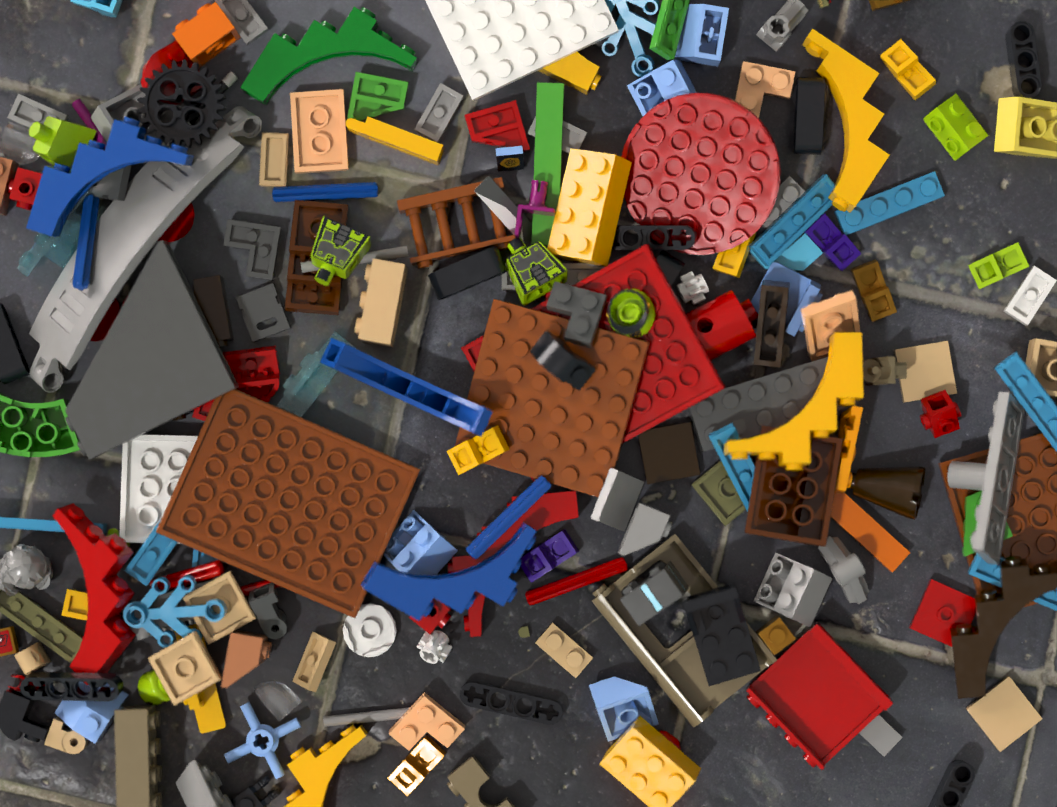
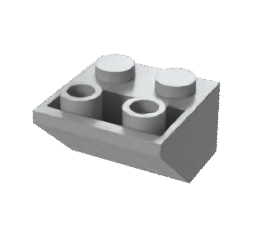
(792, 589)
(201, 787)

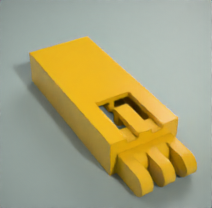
(397, 139)

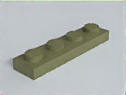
(41, 624)

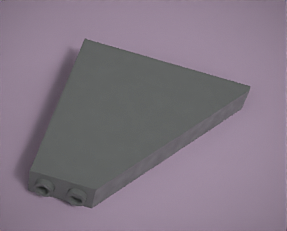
(151, 363)

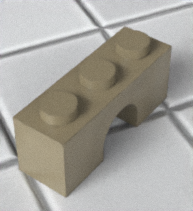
(468, 779)

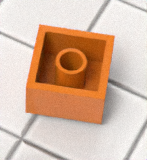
(206, 34)

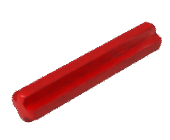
(199, 572)

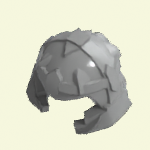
(24, 568)

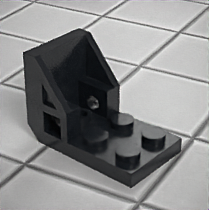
(721, 634)

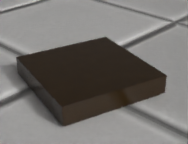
(669, 453)

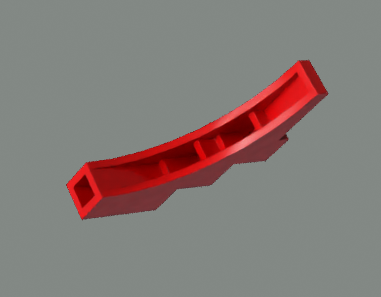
(544, 512)
(107, 593)

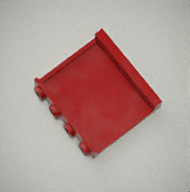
(818, 696)

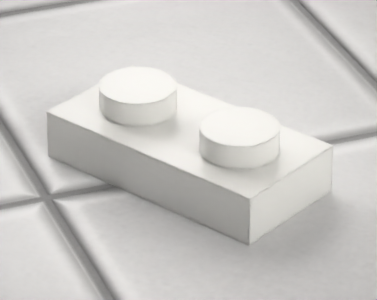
(1030, 295)

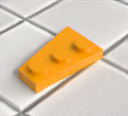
(848, 432)

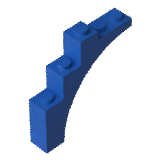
(62, 189)
(406, 387)
(456, 589)

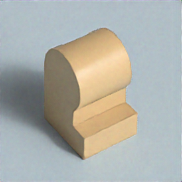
(32, 658)
(64, 738)

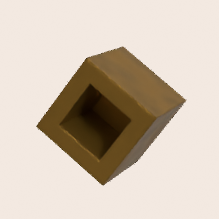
(775, 635)

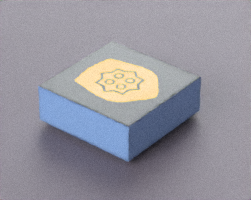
(509, 158)

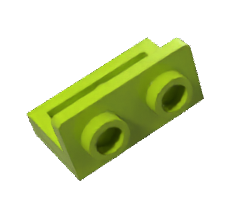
(955, 127)

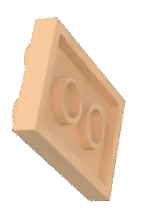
(319, 131)
(827, 317)

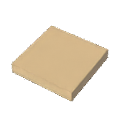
(927, 371)
(238, 608)
(185, 668)
(1004, 713)

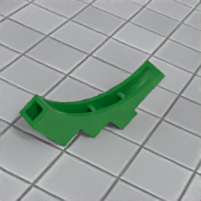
(320, 43)

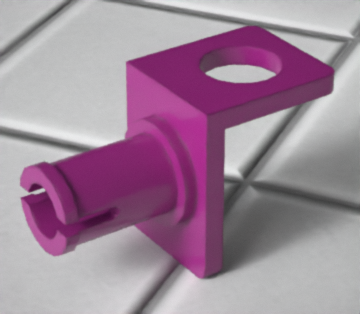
(535, 206)

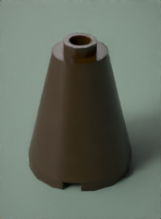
(891, 488)

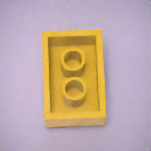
(650, 765)

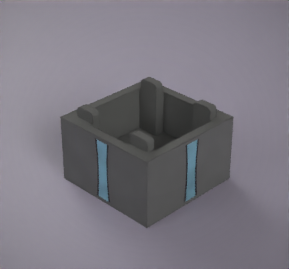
(654, 592)

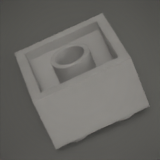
(644, 529)

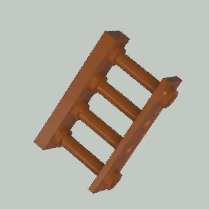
(438, 201)

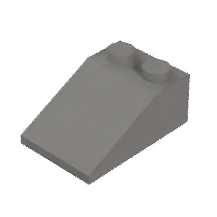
(125, 105)

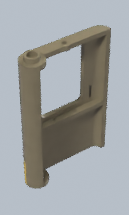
(678, 667)

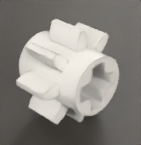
(692, 288)
(434, 647)

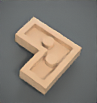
(759, 80)
(425, 717)

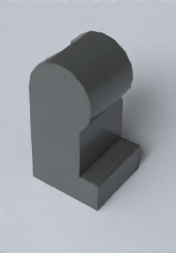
(271, 619)

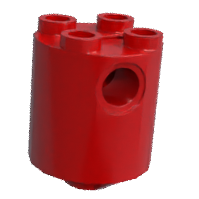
(723, 323)

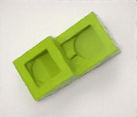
(998, 265)

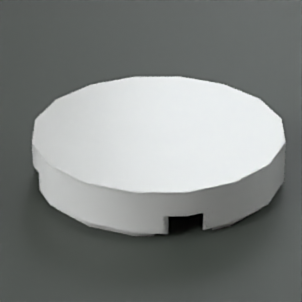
(371, 630)

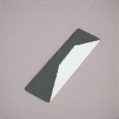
(503, 208)

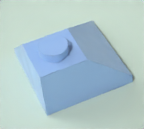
(620, 704)
(90, 717)

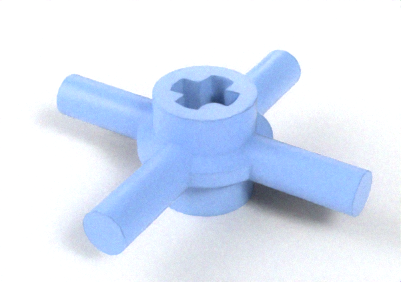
(260, 750)

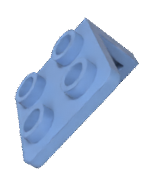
(801, 294)

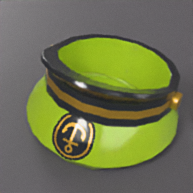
(631, 313)

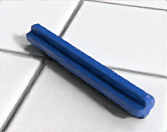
(325, 192)
(86, 242)
(508, 517)

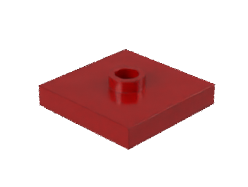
(941, 610)

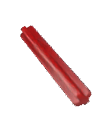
(576, 581)

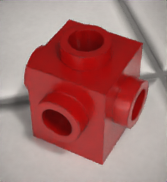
(19, 186)
(940, 414)
(431, 621)

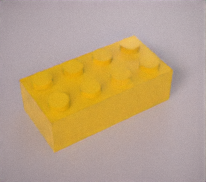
(589, 207)

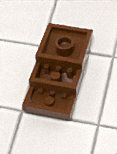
(303, 291)

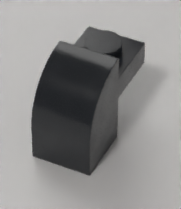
(561, 360)
(15, 720)

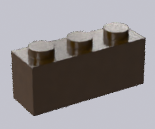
(771, 323)

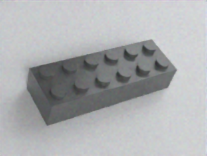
(758, 402)

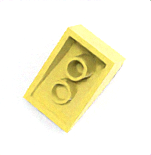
(1026, 127)

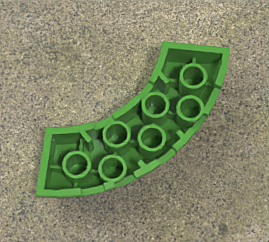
(35, 428)

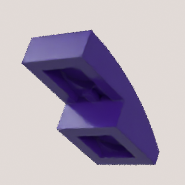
(832, 242)
(548, 555)

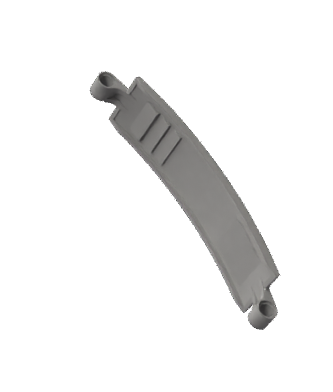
(122, 241)

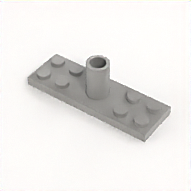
(993, 478)

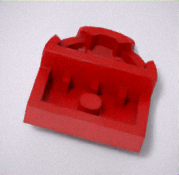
(166, 55)
(255, 371)

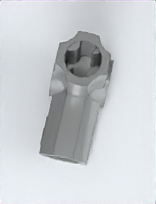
(779, 27)
(846, 570)

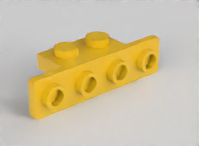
(206, 703)

